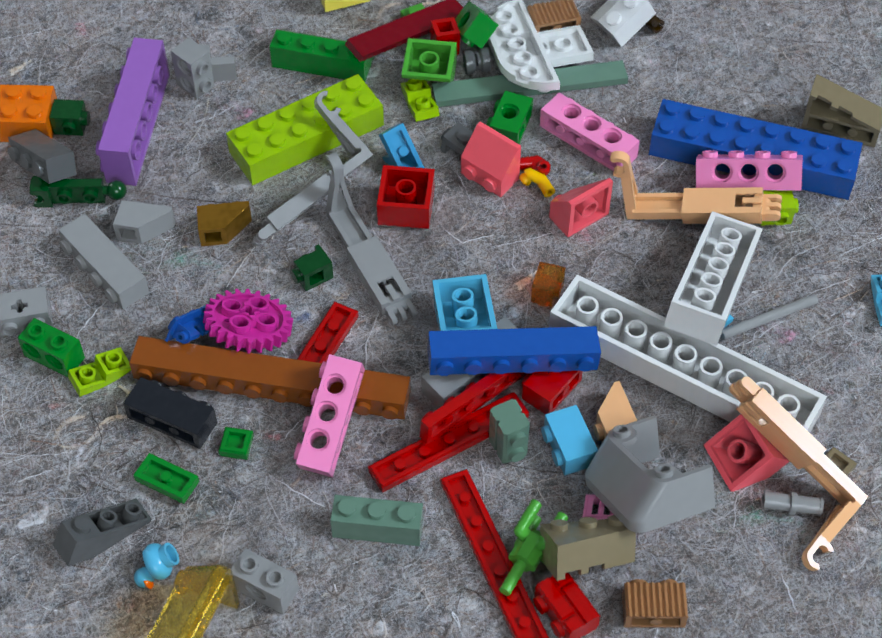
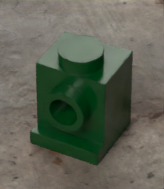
(312, 269)

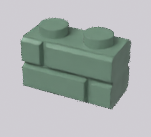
(509, 431)

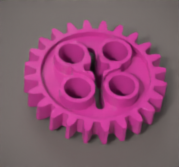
(247, 320)

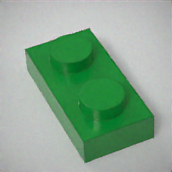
(166, 478)

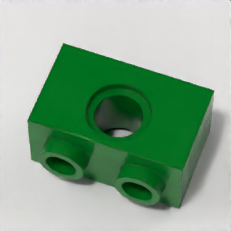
(475, 25)
(511, 115)

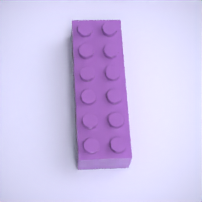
(133, 111)

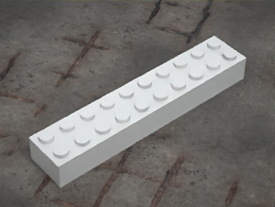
(674, 361)

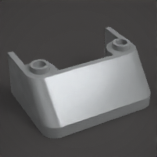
(643, 496)

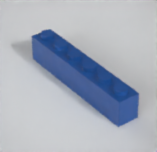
(513, 350)

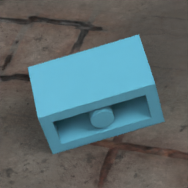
(569, 439)

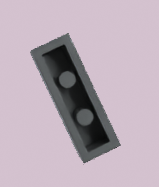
(42, 156)

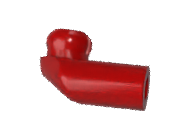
(536, 163)

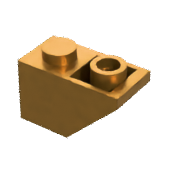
(222, 222)

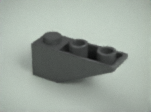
(96, 531)

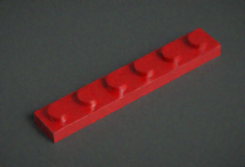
(465, 403)

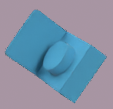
(399, 147)

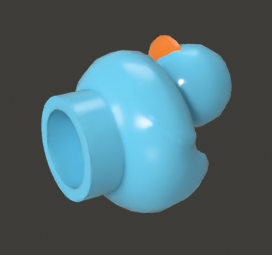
(159, 564)

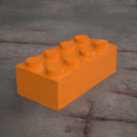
(25, 109)

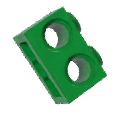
(51, 347)

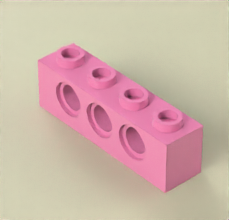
(586, 131)
(789, 179)
(325, 459)

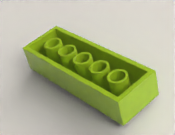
(300, 131)

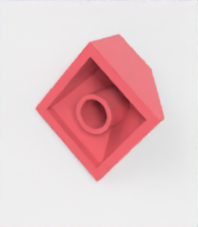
(581, 206)
(743, 454)

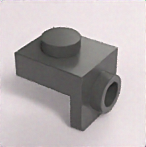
(455, 138)

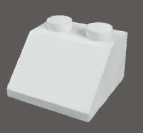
(623, 18)

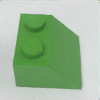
(430, 60)

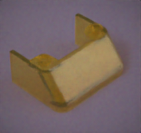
(194, 601)

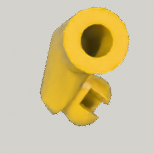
(538, 178)

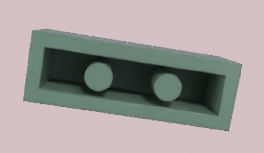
(377, 520)

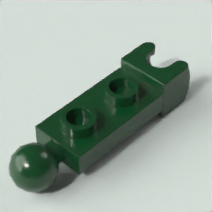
(74, 191)

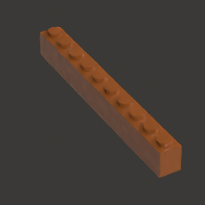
(260, 376)

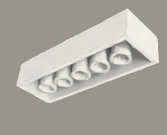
(713, 278)

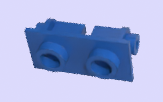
(187, 327)

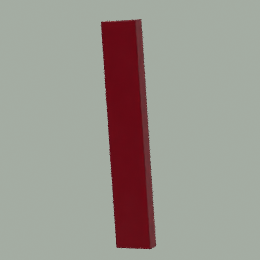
(398, 31)

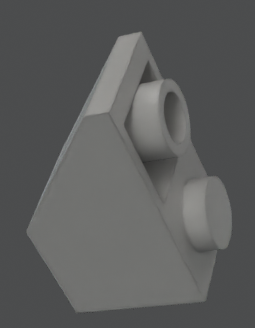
(142, 221)

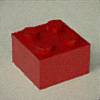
(405, 196)

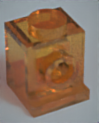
(547, 284)

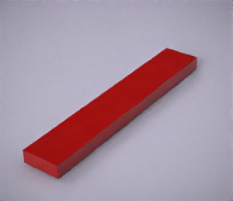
(422, 456)

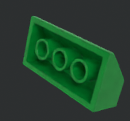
(316, 55)

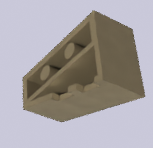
(841, 113)
(586, 544)

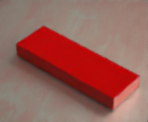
(329, 333)

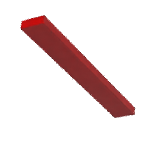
(491, 555)

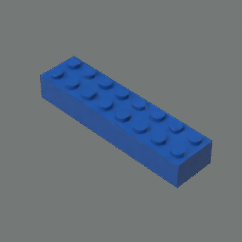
(687, 130)

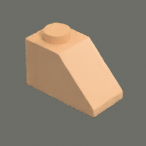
(613, 412)

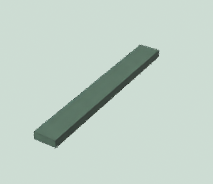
(493, 87)

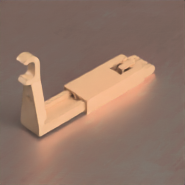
(695, 204)
(803, 452)

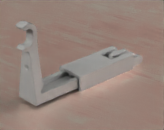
(319, 188)
(365, 251)

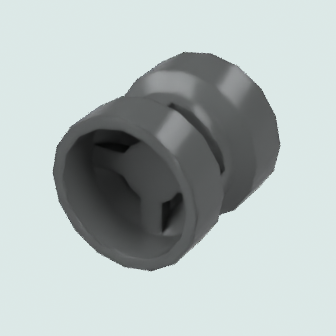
(476, 60)

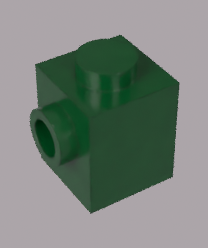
(69, 117)

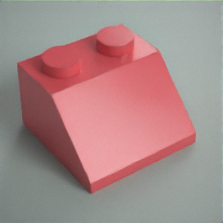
(491, 160)

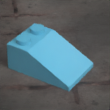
(463, 303)

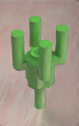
(527, 547)

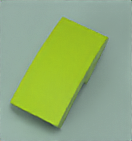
(419, 99)
(103, 371)

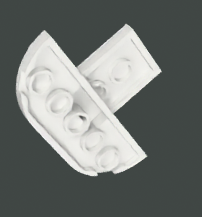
(530, 55)

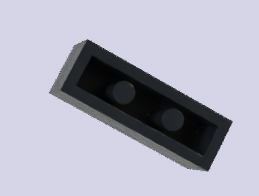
(170, 412)

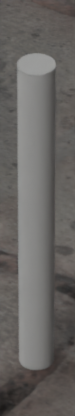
(769, 316)

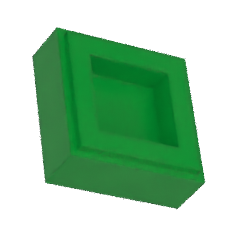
(236, 443)

